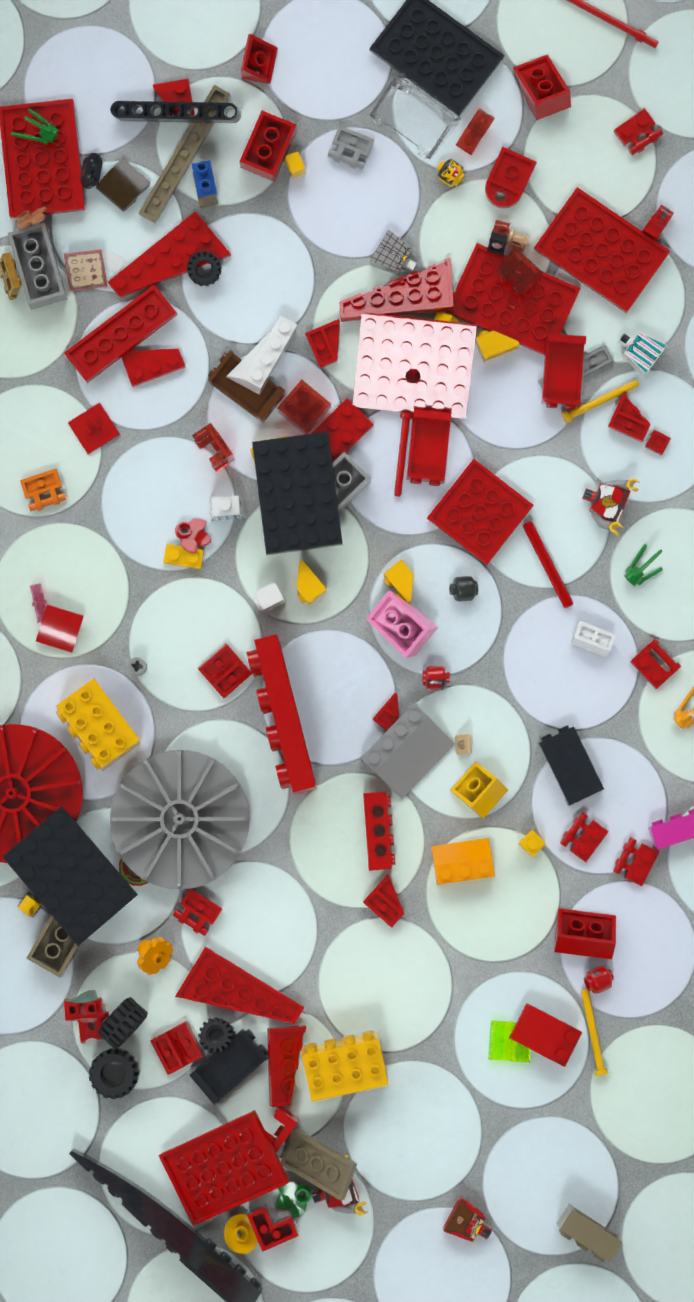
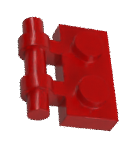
(635, 127)
(588, 840)
(641, 864)
(200, 906)

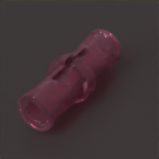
(38, 601)

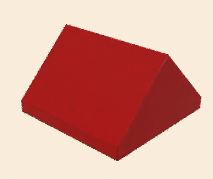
(258, 60)

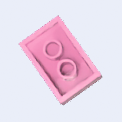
(402, 624)

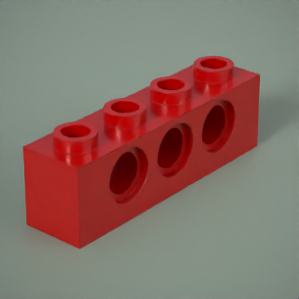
(370, 801)

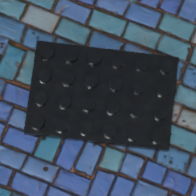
(437, 53)
(297, 493)
(70, 875)

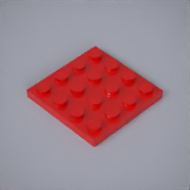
(480, 512)

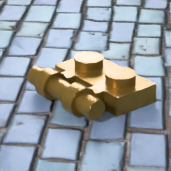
(10, 278)

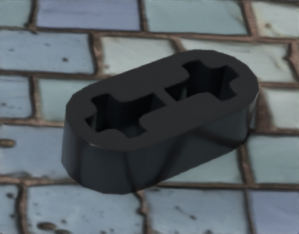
(87, 169)

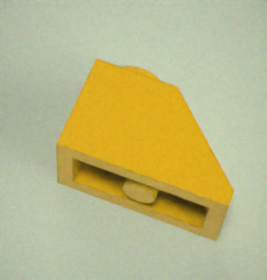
(494, 344)
(308, 585)

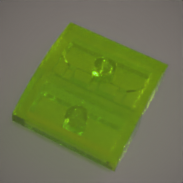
(503, 1047)

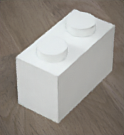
(268, 598)

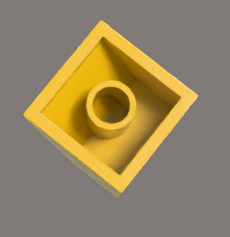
(479, 790)

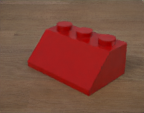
(585, 933)

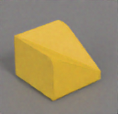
(295, 164)

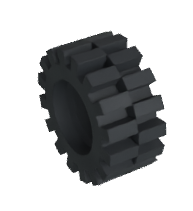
(215, 268)
(222, 1046)

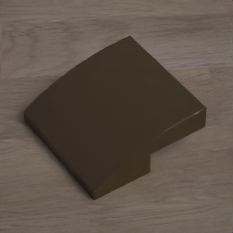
(123, 185)

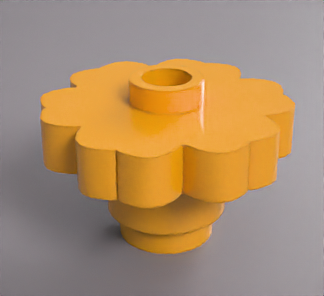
(154, 955)

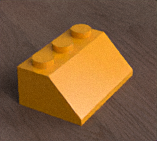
(462, 861)

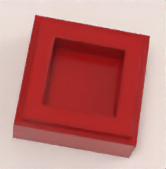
(657, 442)

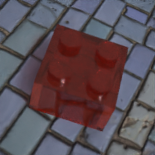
(304, 407)

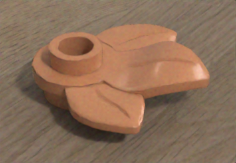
(27, 218)

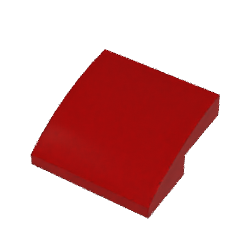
(59, 628)
(224, 671)
(177, 1047)

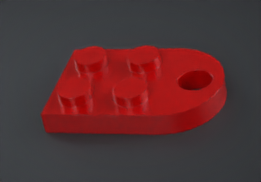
(509, 177)

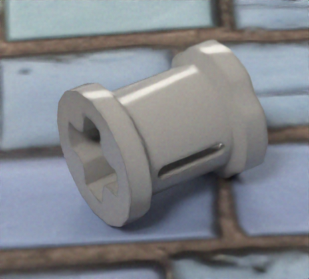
(134, 662)

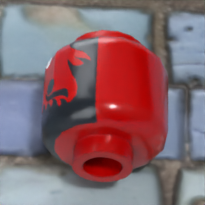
(435, 678)

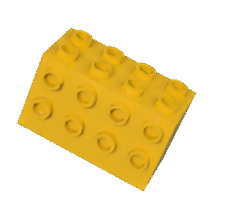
(97, 725)
(344, 1066)

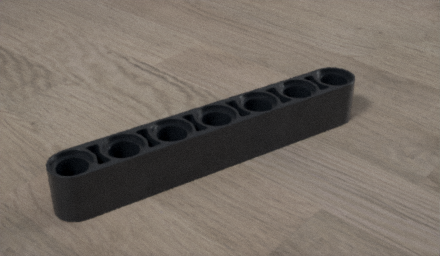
(167, 108)

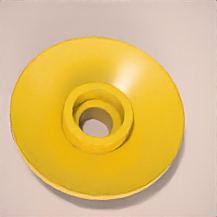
(247, 1239)

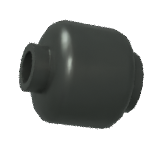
(463, 588)

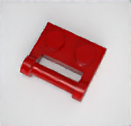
(650, 668)

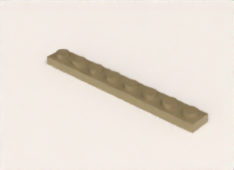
(180, 161)

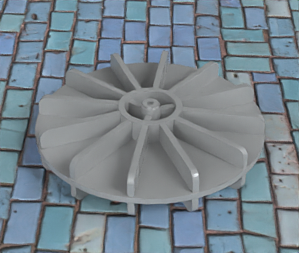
(179, 819)

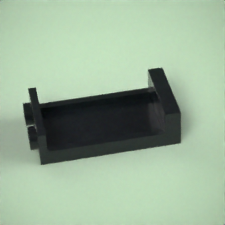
(570, 765)
(225, 1071)

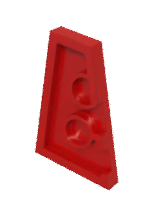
(151, 364)

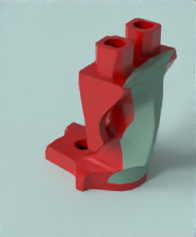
(86, 1009)

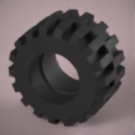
(122, 1022)
(97, 1077)

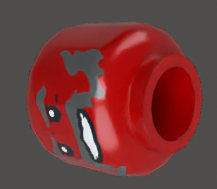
(598, 979)

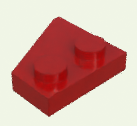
(174, 92)
(325, 343)
(629, 420)
(385, 902)

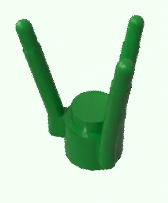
(47, 131)
(635, 575)

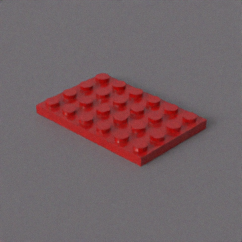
(38, 172)
(601, 250)
(494, 306)
(224, 1168)

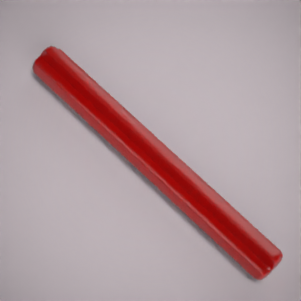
(548, 564)

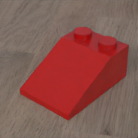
(543, 87)
(545, 1034)

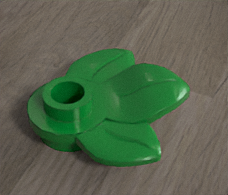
(292, 1200)

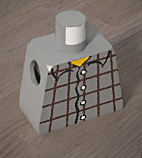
(393, 255)

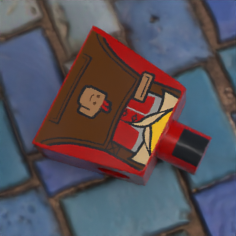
(466, 1221)

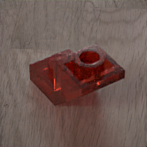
(475, 131)

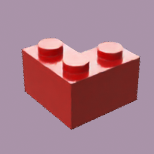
(268, 1232)

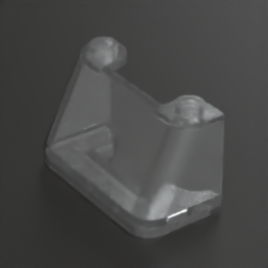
(415, 116)

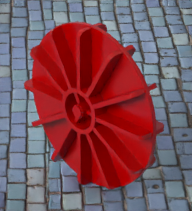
(34, 782)

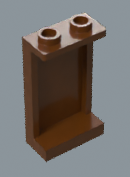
(257, 405)

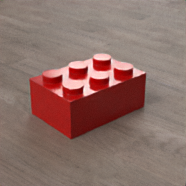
(268, 146)

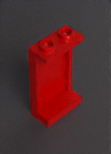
(563, 371)
(428, 447)

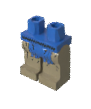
(205, 184)

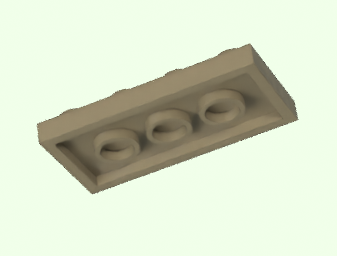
(318, 1164)

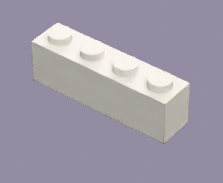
(260, 363)

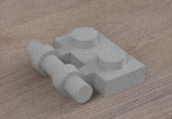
(351, 141)

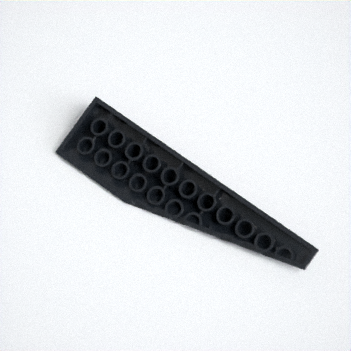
(180, 1237)

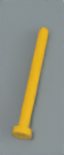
(567, 416)
(593, 1034)

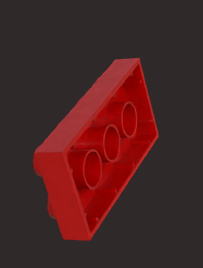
(279, 699)

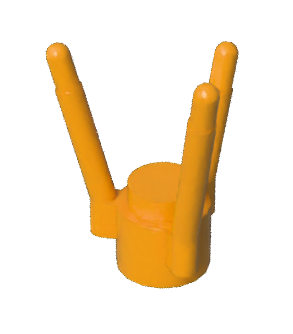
(683, 719)

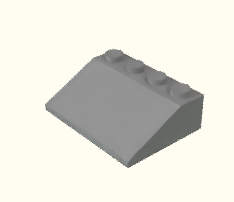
(407, 751)

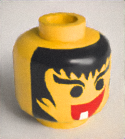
(450, 173)

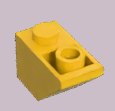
(401, 579)

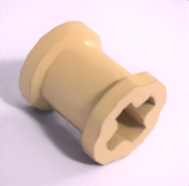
(517, 240)

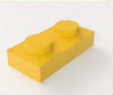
(180, 557)

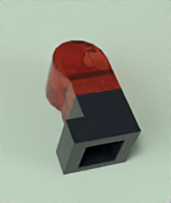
(500, 236)

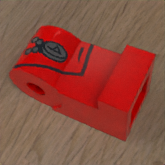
(658, 222)

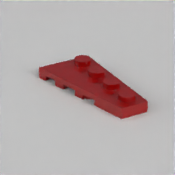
(283, 1057)

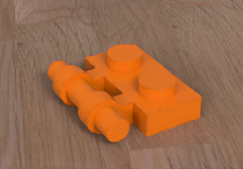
(42, 484)

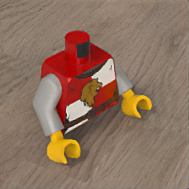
(609, 502)
(344, 1206)

